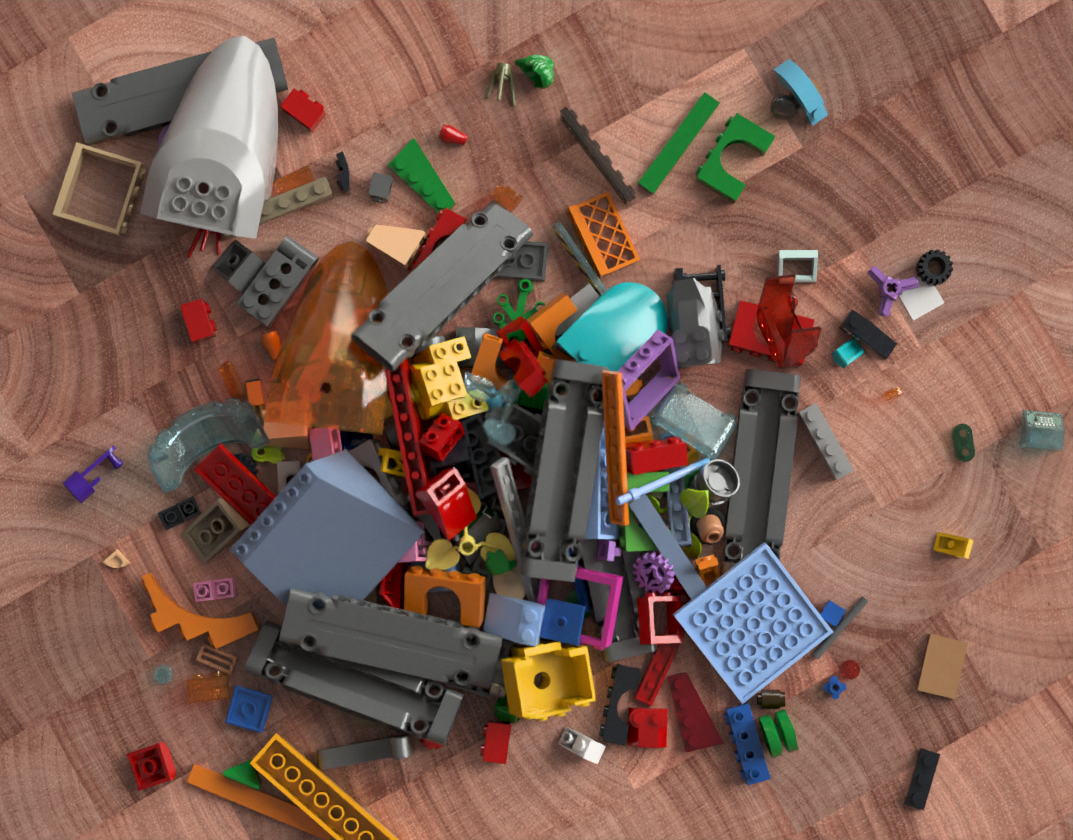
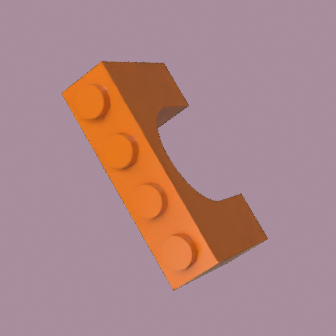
(547, 320)
(486, 358)
(468, 588)

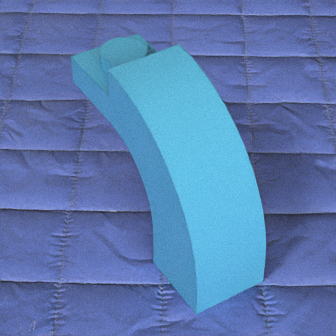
(803, 90)

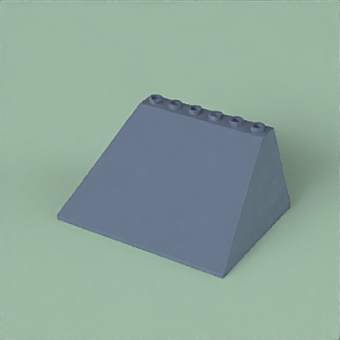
(328, 532)

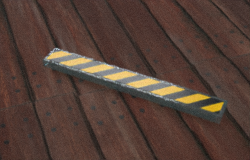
(578, 258)

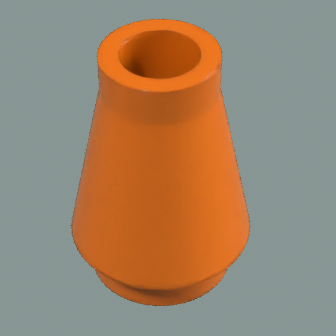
(272, 343)

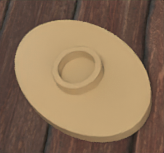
(510, 583)

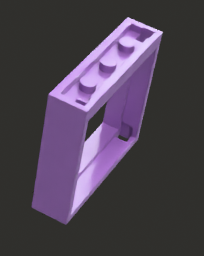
(657, 345)

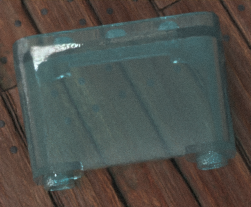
(694, 421)

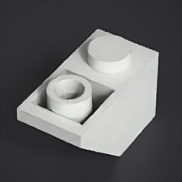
(581, 745)

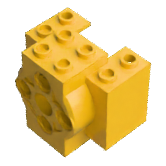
(439, 383)
(564, 683)

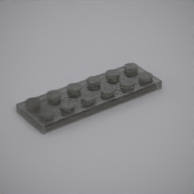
(601, 161)

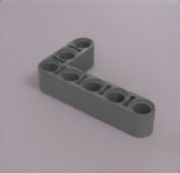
(365, 751)

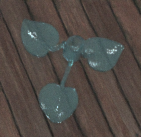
(481, 390)

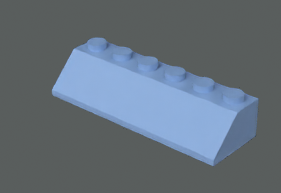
(598, 521)

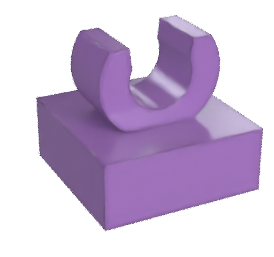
(607, 550)

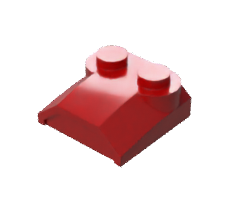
(647, 727)
(152, 765)

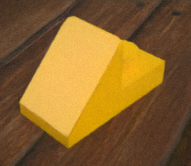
(953, 545)

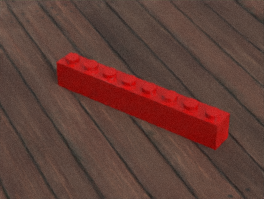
(408, 433)

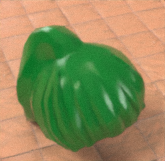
(538, 69)

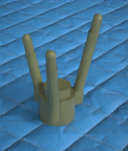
(503, 73)

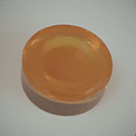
(893, 393)

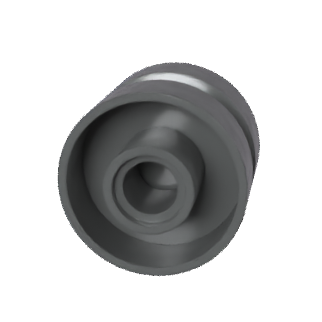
(718, 479)

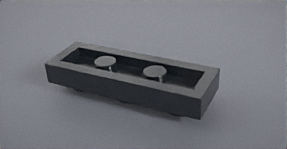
(922, 779)

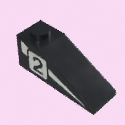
(867, 334)

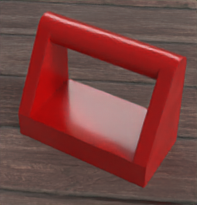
(520, 324)

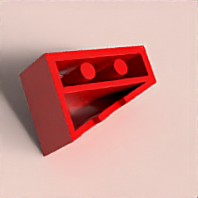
(655, 455)

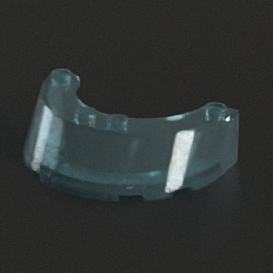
(200, 432)

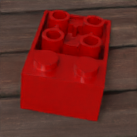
(448, 502)

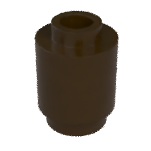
(771, 699)

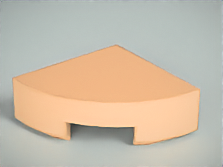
(116, 560)

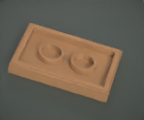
(942, 666)

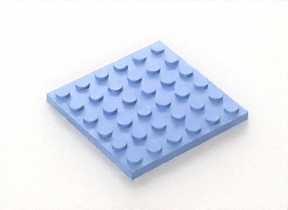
(753, 623)

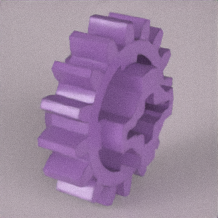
(653, 572)

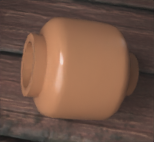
(709, 528)

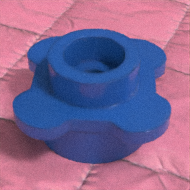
(839, 687)

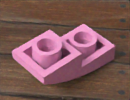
(214, 589)

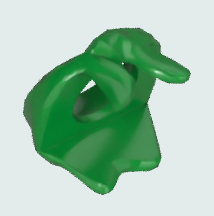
(498, 563)
(502, 712)

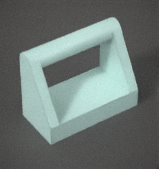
(799, 255)

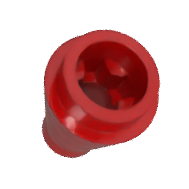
(452, 135)

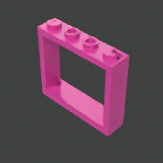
(615, 588)

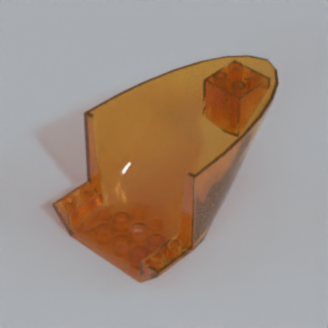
(321, 349)

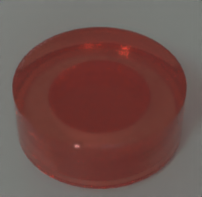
(850, 669)

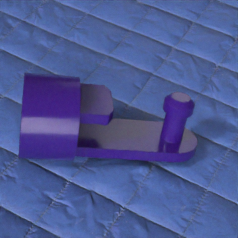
(79, 486)

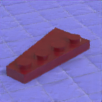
(694, 721)

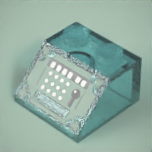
(1042, 431)

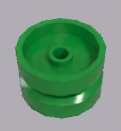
(780, 733)

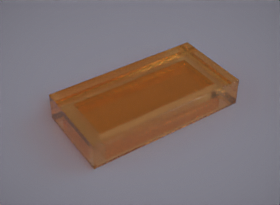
(294, 180)

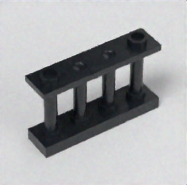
(719, 275)

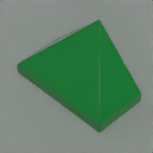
(245, 774)

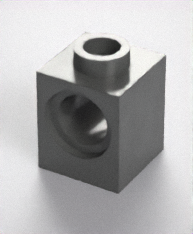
(380, 187)

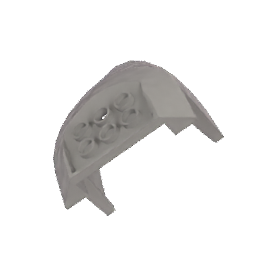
(219, 137)

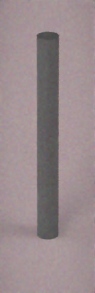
(840, 627)

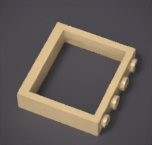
(71, 178)

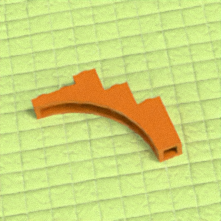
(169, 614)

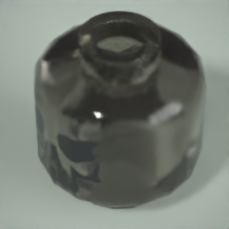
(784, 107)

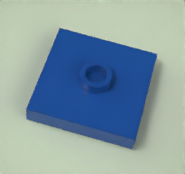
(562, 621)
(249, 709)

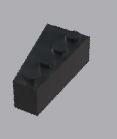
(481, 456)

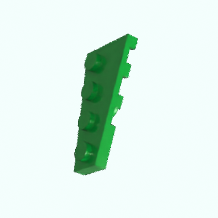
(419, 174)

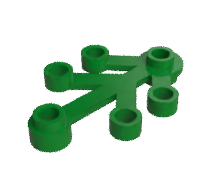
(519, 311)

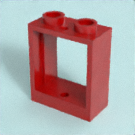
(646, 619)

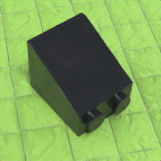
(458, 459)

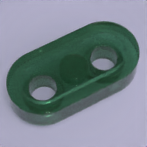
(961, 443)

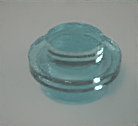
(163, 674)

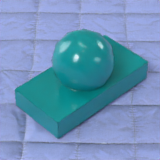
(847, 353)

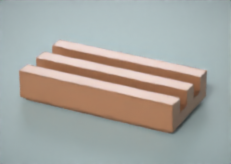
(232, 664)

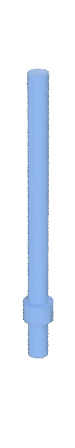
(635, 494)

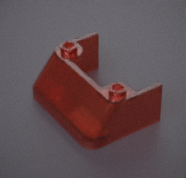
(780, 325)

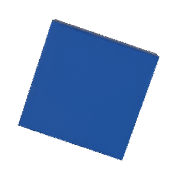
(832, 613)

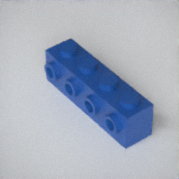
(747, 743)

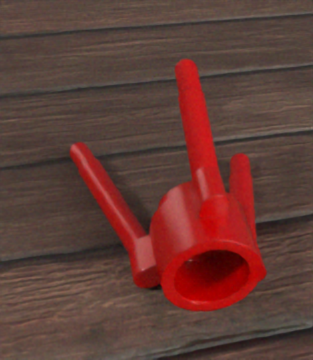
(206, 232)

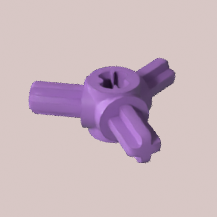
(889, 297)

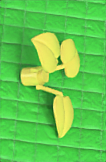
(444, 556)

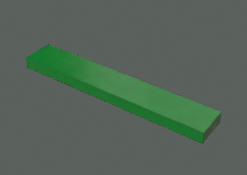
(678, 143)

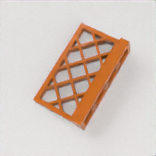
(590, 245)

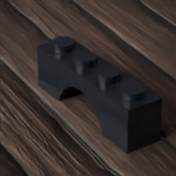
(615, 729)

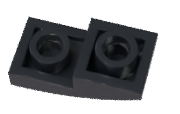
(345, 177)
(179, 513)

